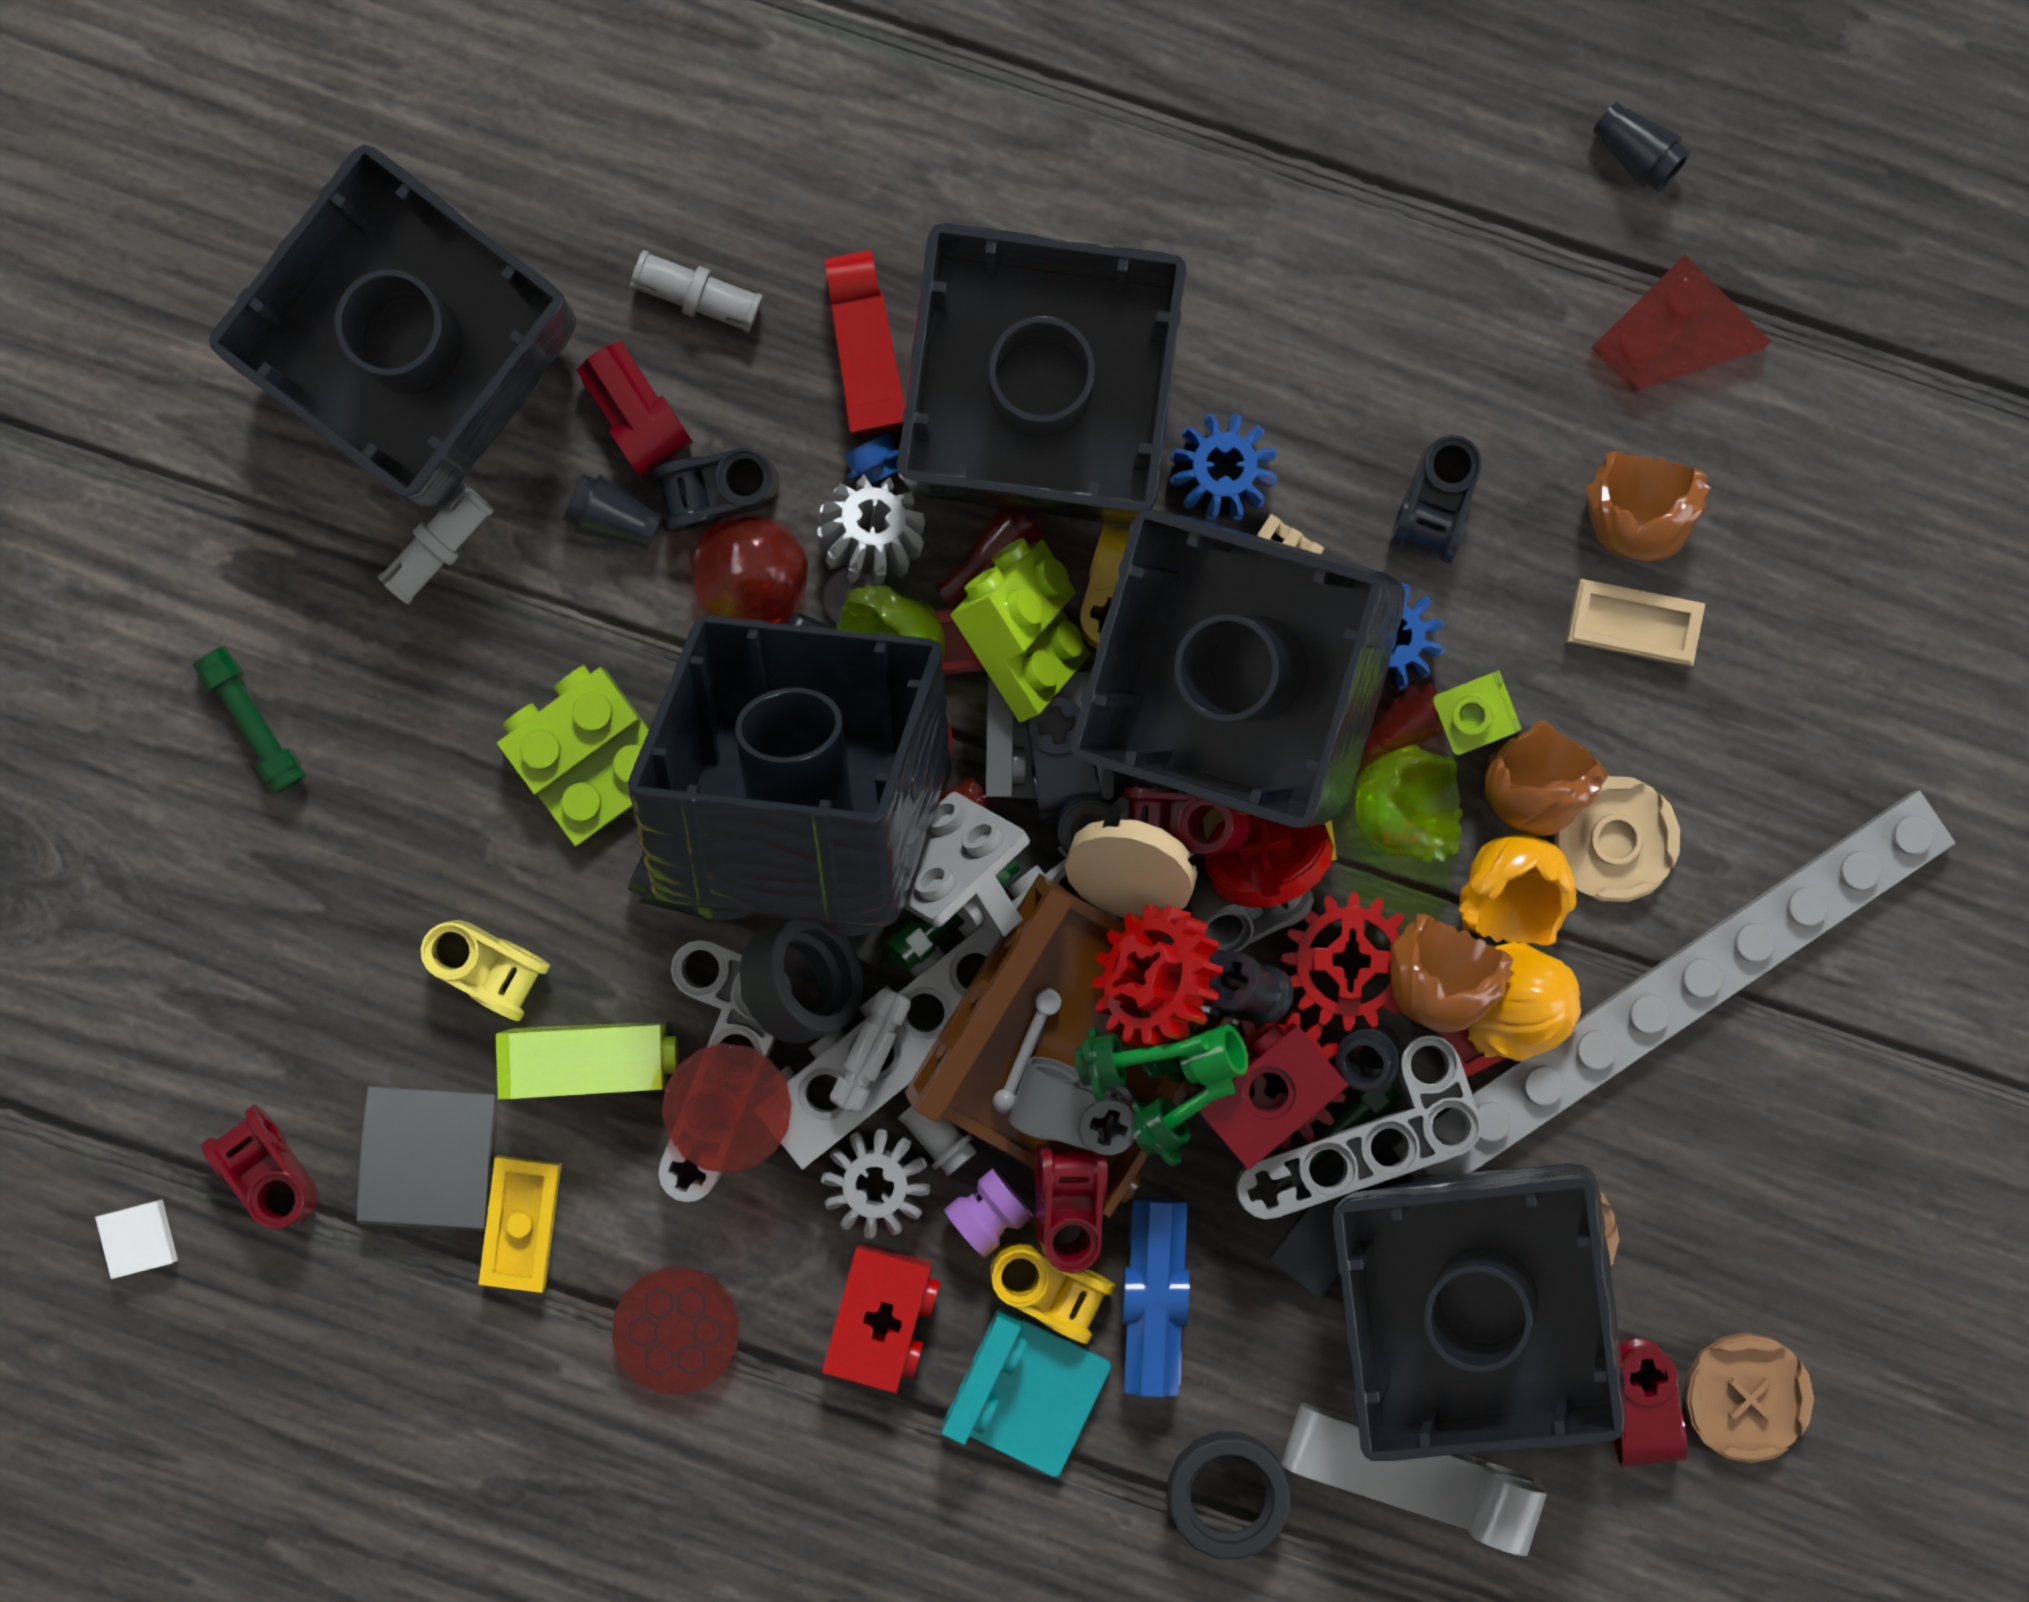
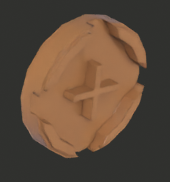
(1748, 1397)

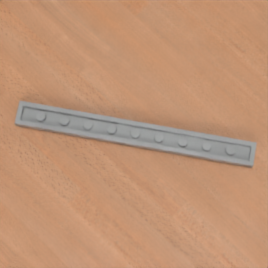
(1695, 980)

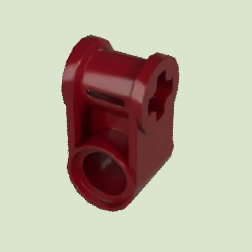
(1183, 818)
(259, 1167)
(1069, 1192)
(1653, 1412)

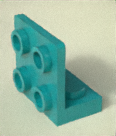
(1026, 1393)

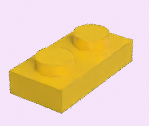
(520, 1224)

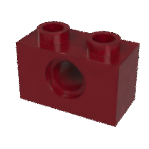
(1308, 1087)

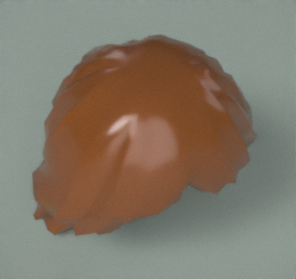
(1645, 505)
(1541, 780)
(1446, 975)

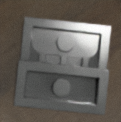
(426, 1159)

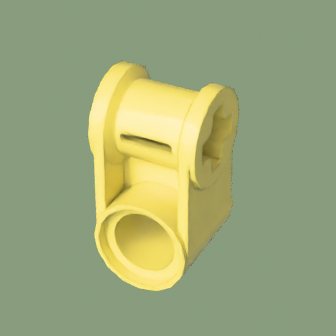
(487, 968)

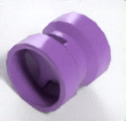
(988, 1213)

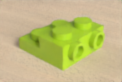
(1020, 627)
(578, 751)

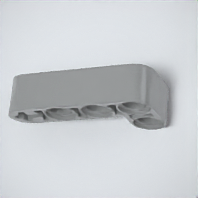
(733, 1019)
(1355, 1143)
(1458, 1489)

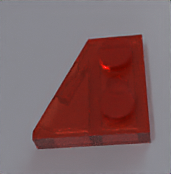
(1678, 330)

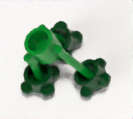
(1204, 1058)

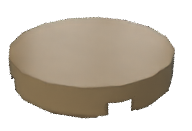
(1621, 842)
(1129, 867)

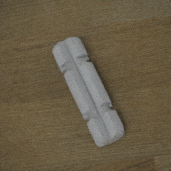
(870, 1050)

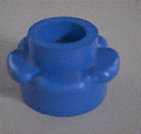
(873, 459)

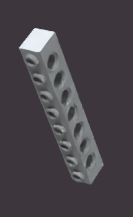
(817, 1129)

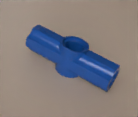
(1155, 1297)

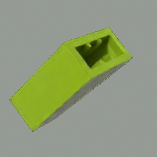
(584, 1059)

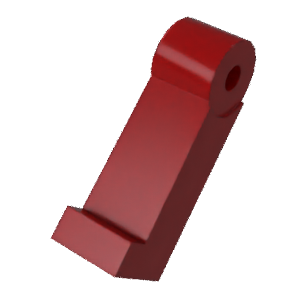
(864, 346)

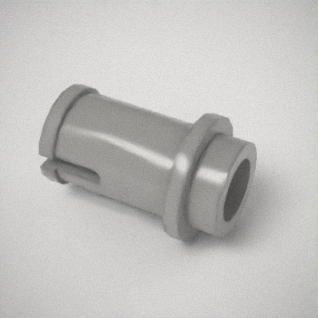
(940, 1140)

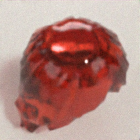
(749, 570)

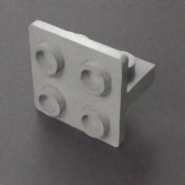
(959, 867)

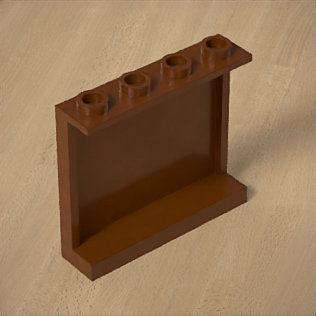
(983, 1036)

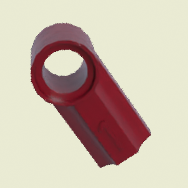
(639, 418)

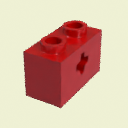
(872, 1356)

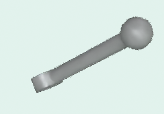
(1047, 1003)

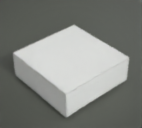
(136, 1239)

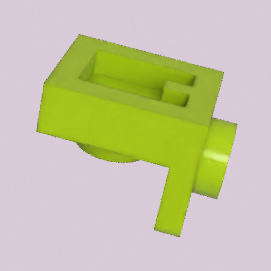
(1477, 713)

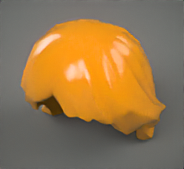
(1518, 891)
(1535, 1010)

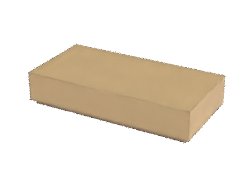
(1635, 622)

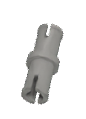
(695, 291)
(435, 543)

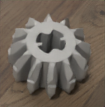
(875, 510)
(858, 1195)

